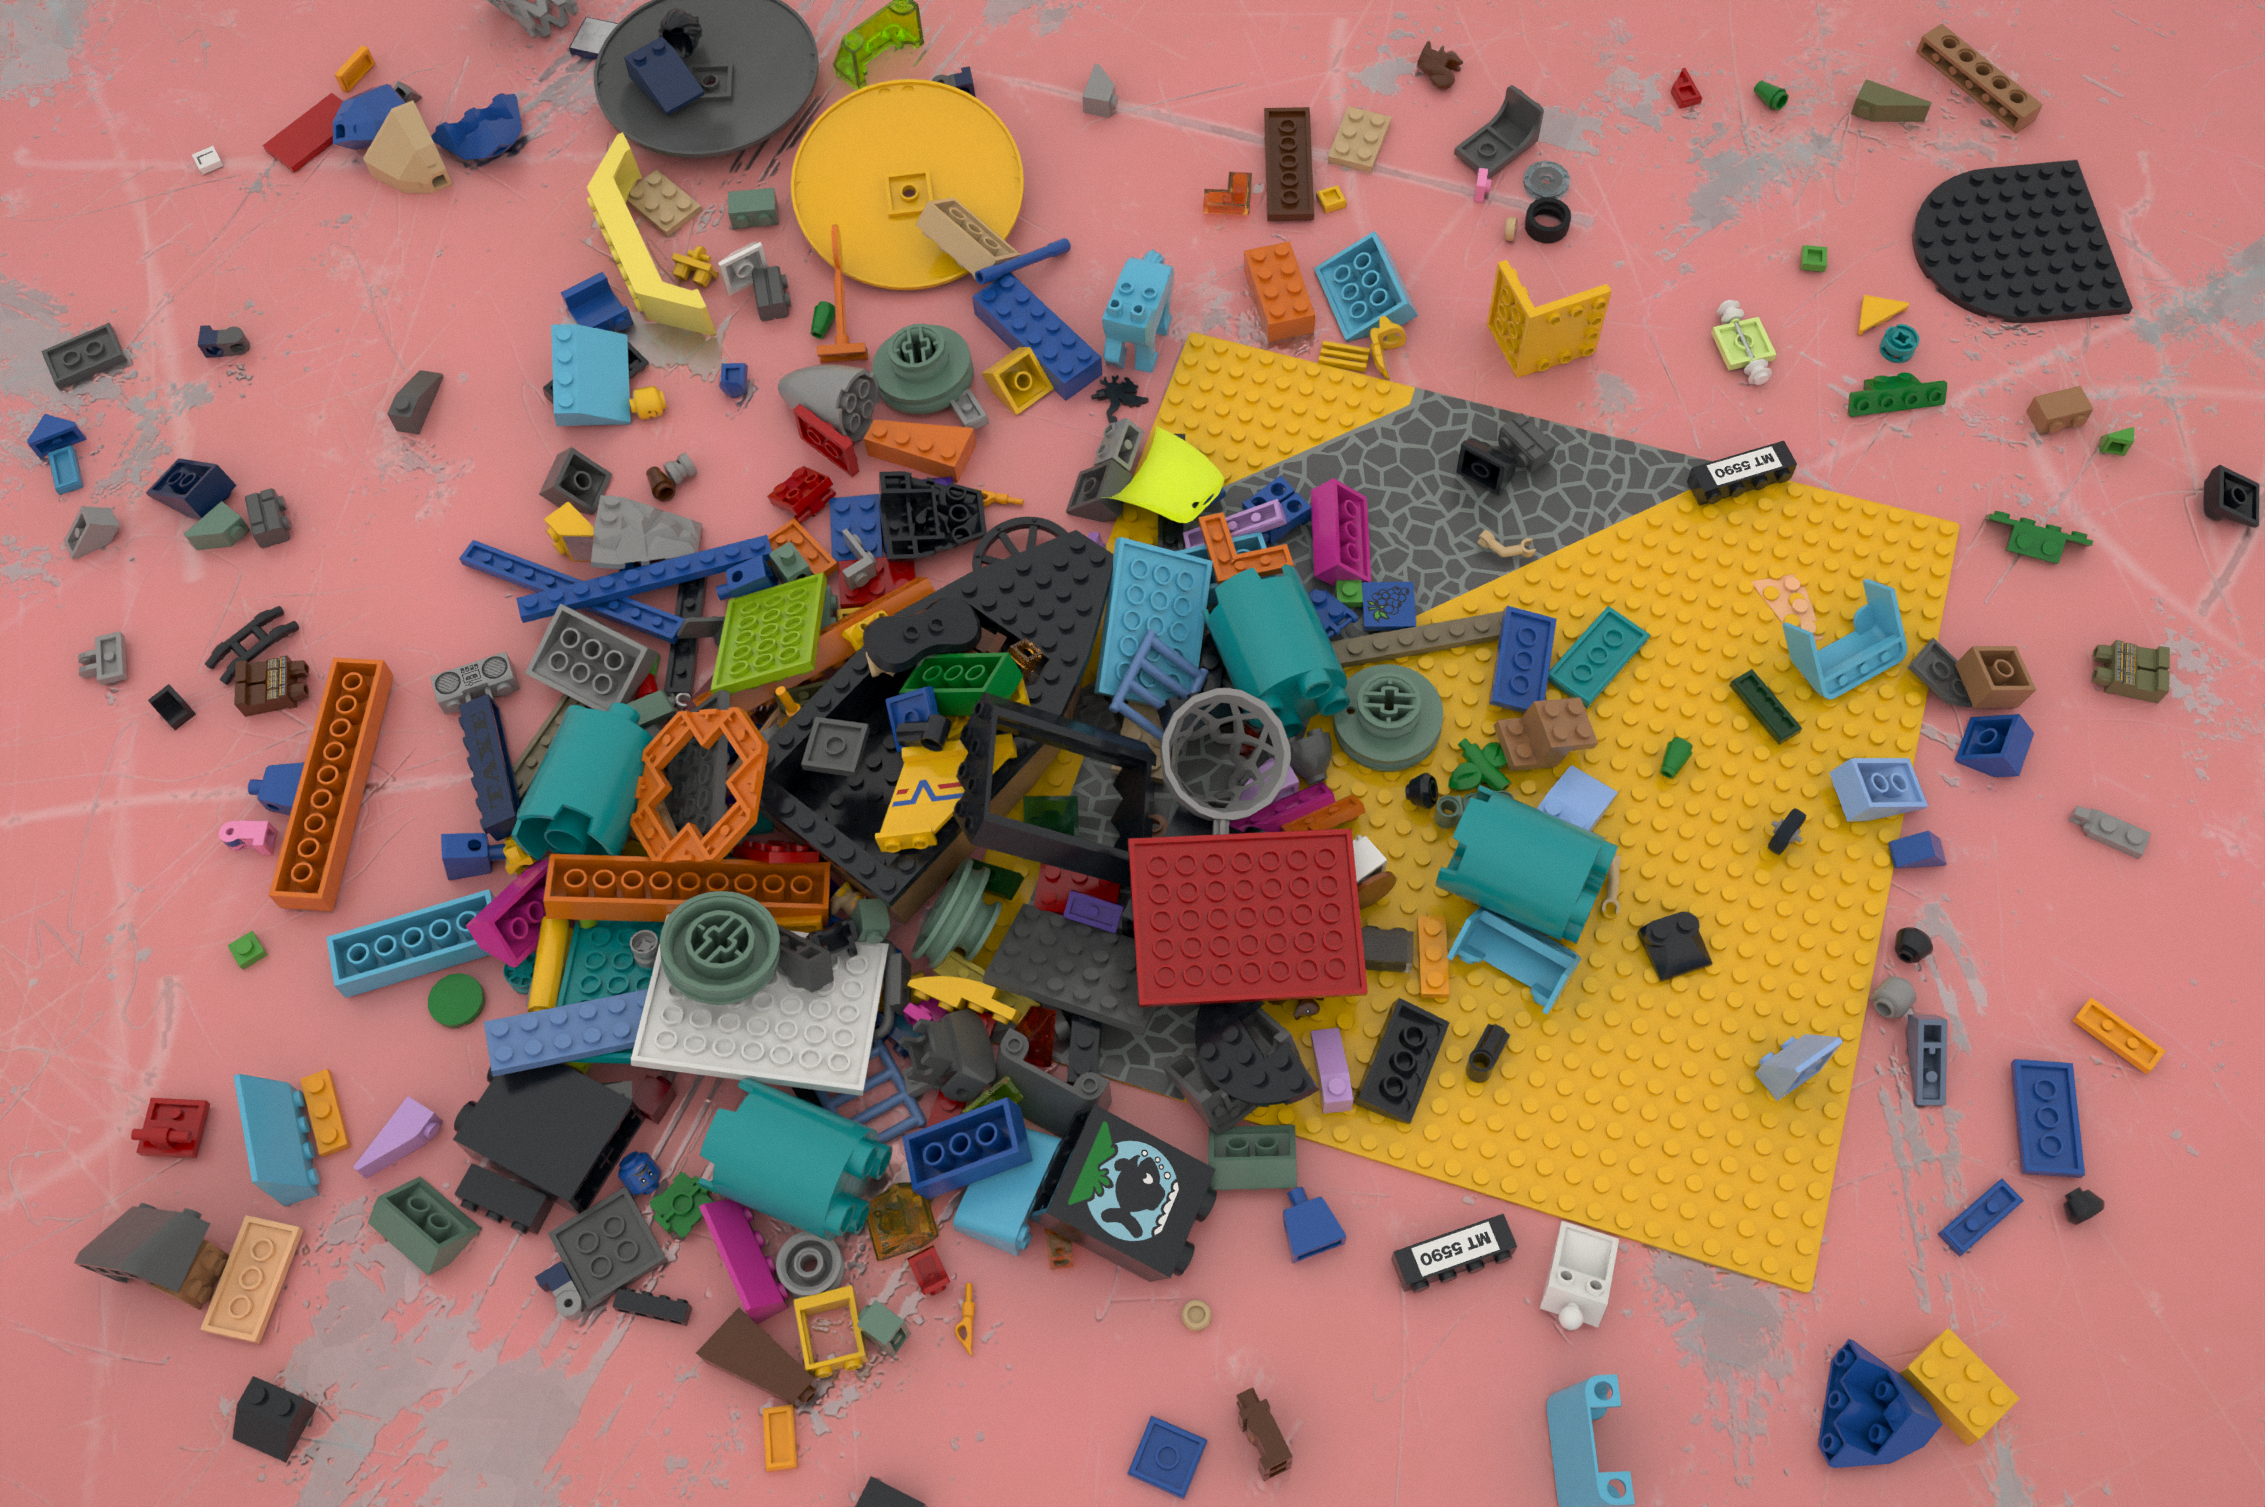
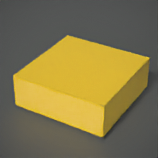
(1331, 199)

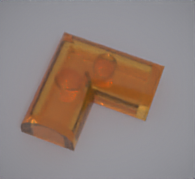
(1231, 201)

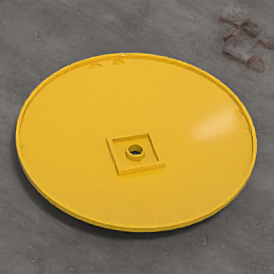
(895, 141)

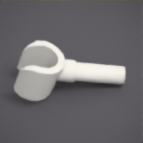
(681, 697)

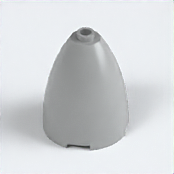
(835, 395)

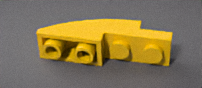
(957, 992)

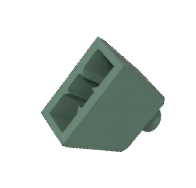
(788, 563)

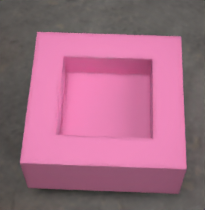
(1482, 185)

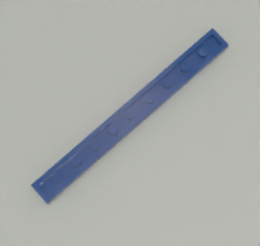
(540, 578)
(642, 579)

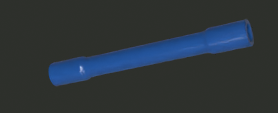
(995, 271)

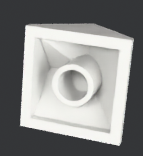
(738, 265)

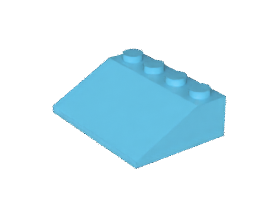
(1365, 286)
(590, 376)
(277, 1138)

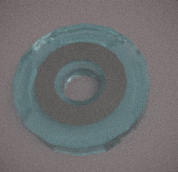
(1546, 170)

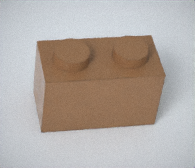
(2060, 410)

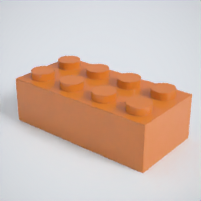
(1279, 291)

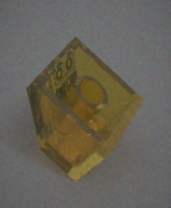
(900, 1222)

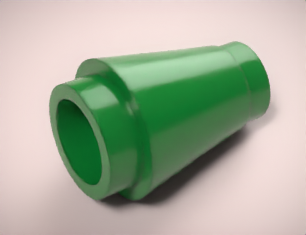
(1771, 95)
(823, 318)
(1675, 756)

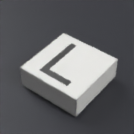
(207, 160)

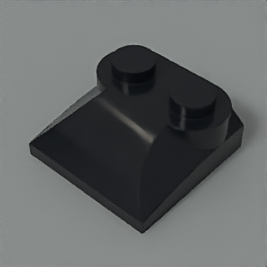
(2231, 497)
(1674, 945)

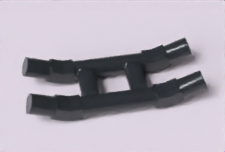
(254, 627)

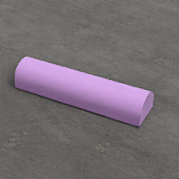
(1253, 520)

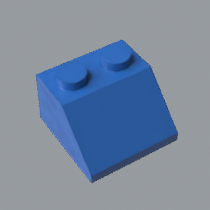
(1995, 745)

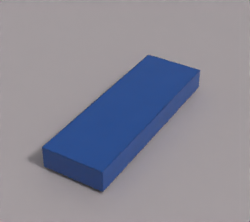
(1980, 1217)

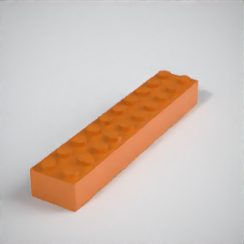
(831, 646)
(331, 785)
(648, 891)

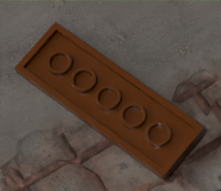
(1288, 164)

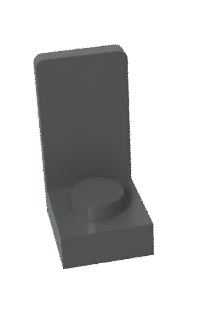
(702, 628)

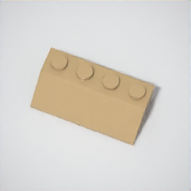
(963, 235)

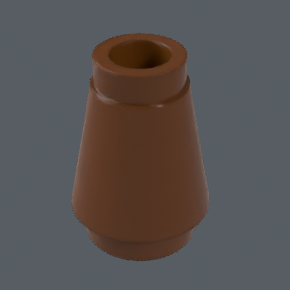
(661, 485)

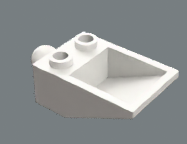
(1579, 1276)

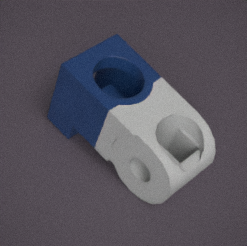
(568, 1299)

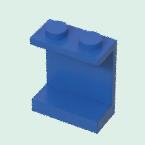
(596, 305)

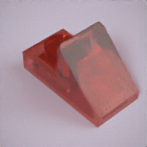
(1038, 1028)

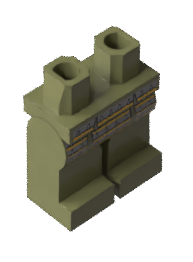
(2133, 670)

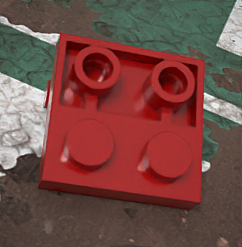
(803, 493)
(172, 1128)

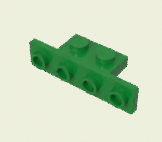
(1896, 394)
(2037, 541)

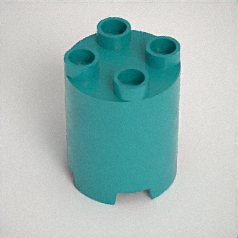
(1277, 647)
(585, 785)
(1527, 865)
(794, 1161)

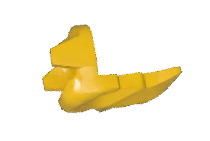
(1378, 345)

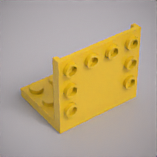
(1544, 334)

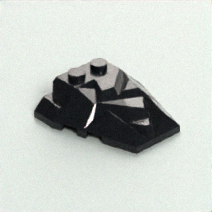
(926, 516)

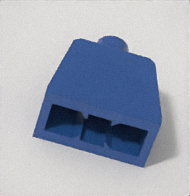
(747, 579)
(278, 787)
(469, 854)
(1310, 1226)

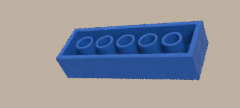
(1026, 321)

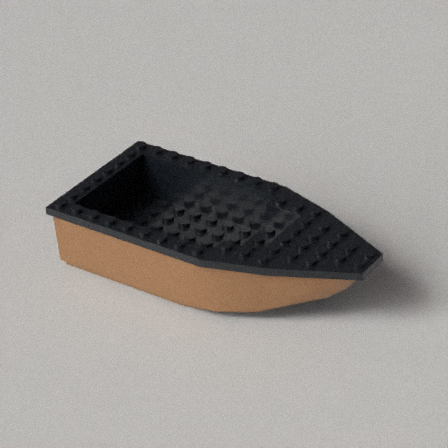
(1041, 594)

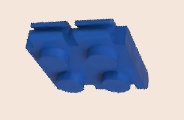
(1331, 611)

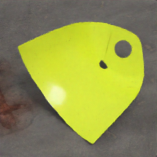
(1173, 479)

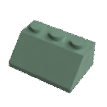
(1253, 1157)
(422, 1224)

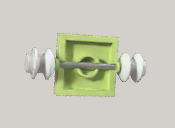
(1743, 343)

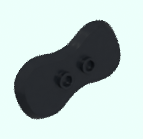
(904, 641)

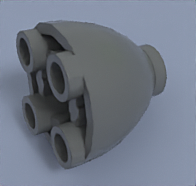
(1311, 756)

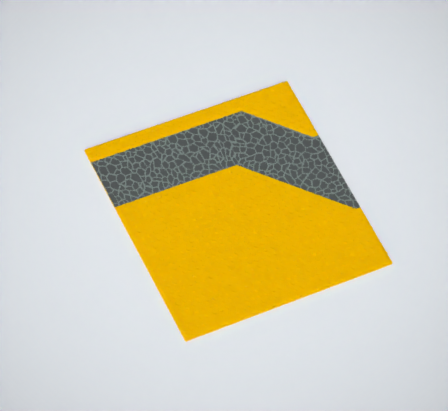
(1633, 1091)

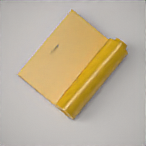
(549, 963)

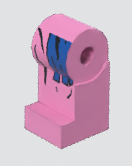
(249, 834)

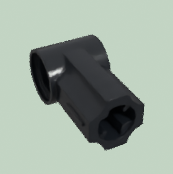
(929, 734)
(1487, 1052)

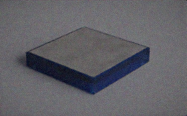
(591, 37)

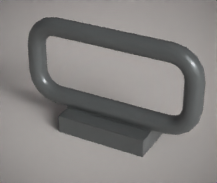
(896, 991)

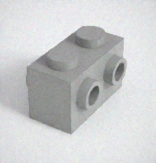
(1119, 444)

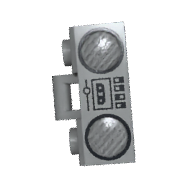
(465, 683)

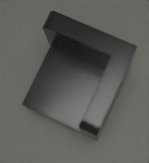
(171, 707)

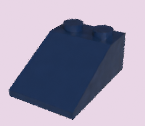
(663, 76)
(192, 487)

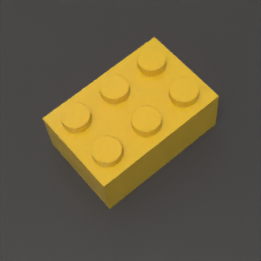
(1959, 1387)

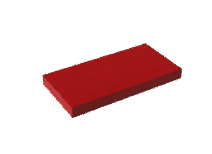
(306, 135)

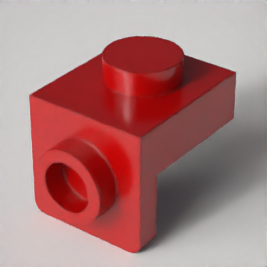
(929, 1271)

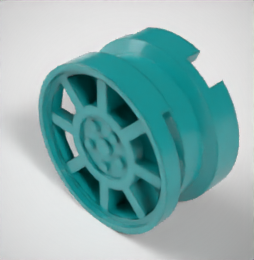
(1900, 342)
(522, 975)

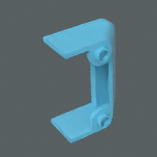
(1858, 656)
(1517, 952)

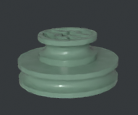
(928, 384)
(1393, 720)
(958, 917)
(720, 947)

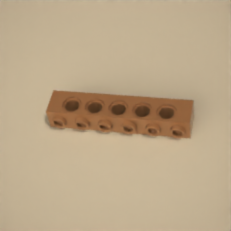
(1979, 78)

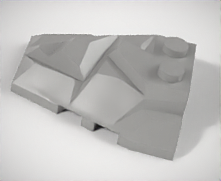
(638, 532)

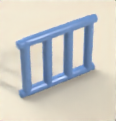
(1129, 683)
(891, 1072)

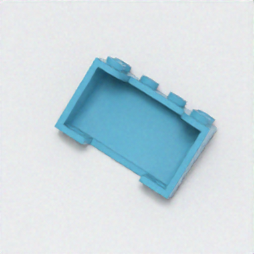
(999, 1206)
(1573, 1445)

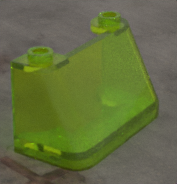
(893, 24)

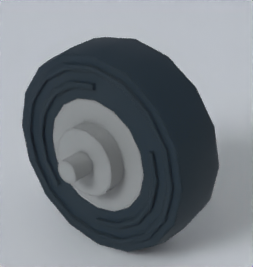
(1786, 831)

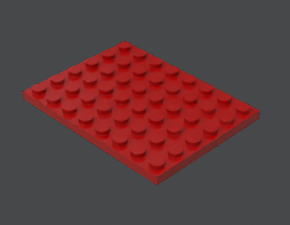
(1246, 917)

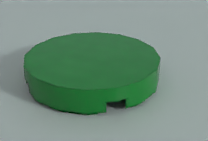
(456, 1000)

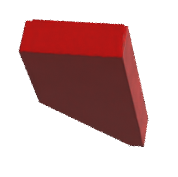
(1685, 91)

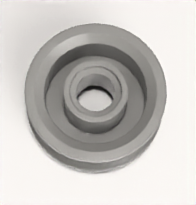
(798, 1251)

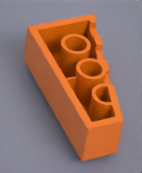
(922, 447)

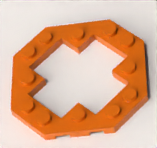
(744, 784)

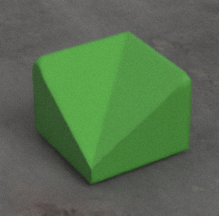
(2117, 442)

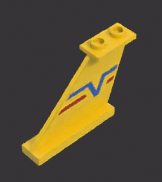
(929, 792)

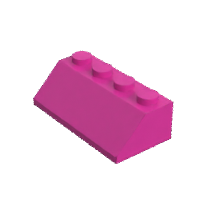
(1340, 533)
(512, 921)
(744, 1259)

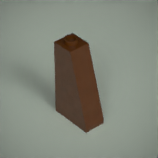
(755, 1358)

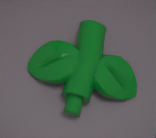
(1480, 767)

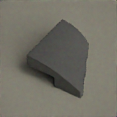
(1094, 710)

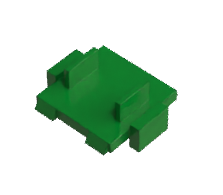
(679, 1205)

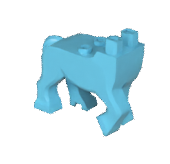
(1138, 311)

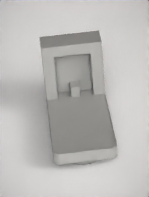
(864, 569)

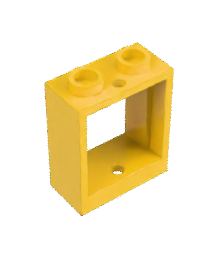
(821, 1303)

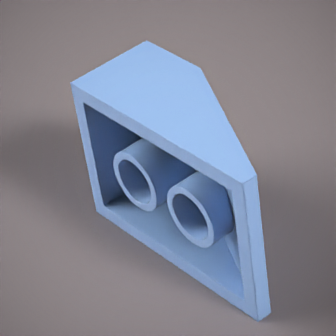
(1877, 788)
(1578, 799)
(1796, 1062)

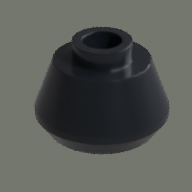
(1422, 791)
(1912, 945)
(2082, 1205)

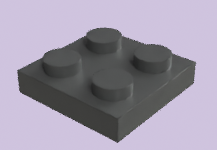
(835, 747)

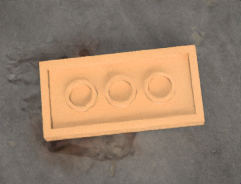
(252, 1279)

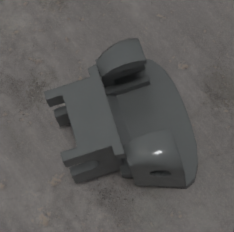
(953, 1042)

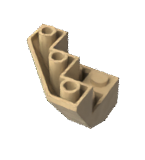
(406, 154)

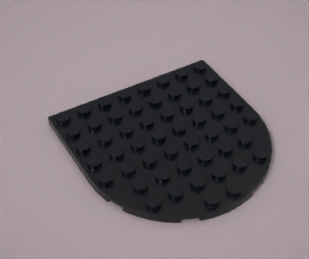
(2019, 245)

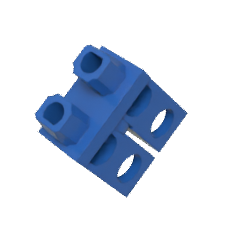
(1290, 503)

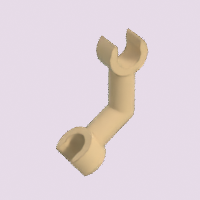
(1488, 540)
(1613, 885)

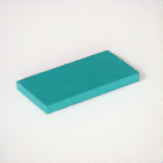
(1598, 656)

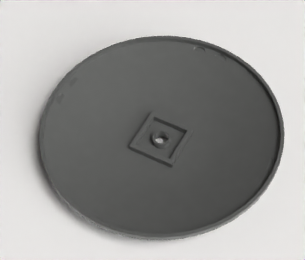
(751, 50)

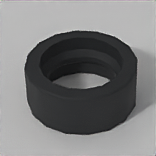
(1547, 206)

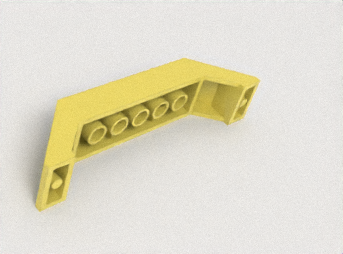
(658, 300)

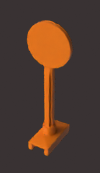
(842, 349)

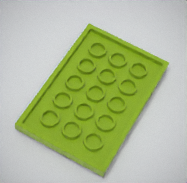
(770, 635)

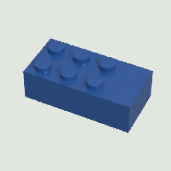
(967, 1148)

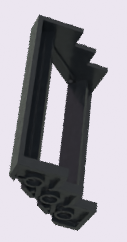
(1039, 843)

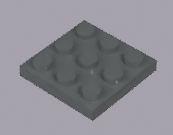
(607, 1247)

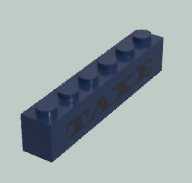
(491, 766)

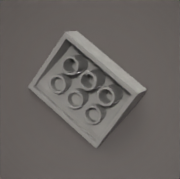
(590, 660)

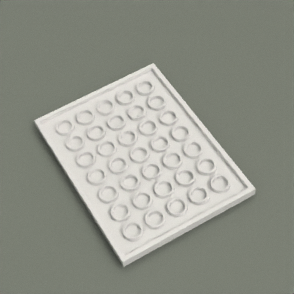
(777, 1034)

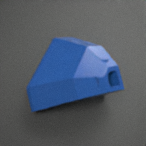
(363, 116)
(482, 131)
(1871, 1412)

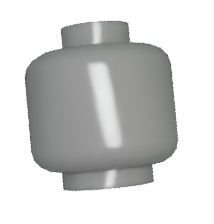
(1894, 997)

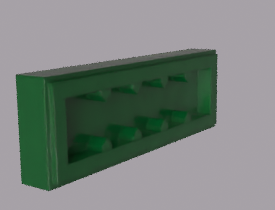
(1765, 706)
(1001, 881)

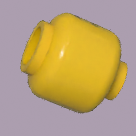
(647, 402)

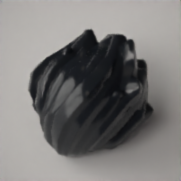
(681, 31)

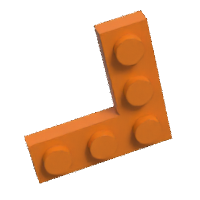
(807, 546)
(1229, 563)
(1329, 816)

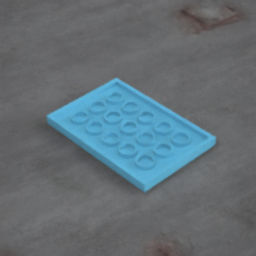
(1157, 593)

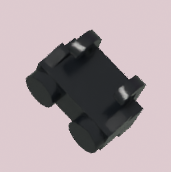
(837, 937)

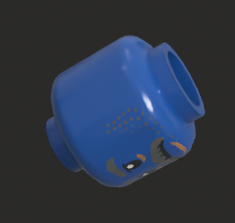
(639, 1173)

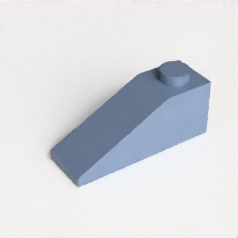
(1928, 1057)

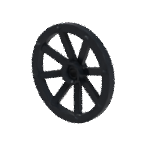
(1000, 532)

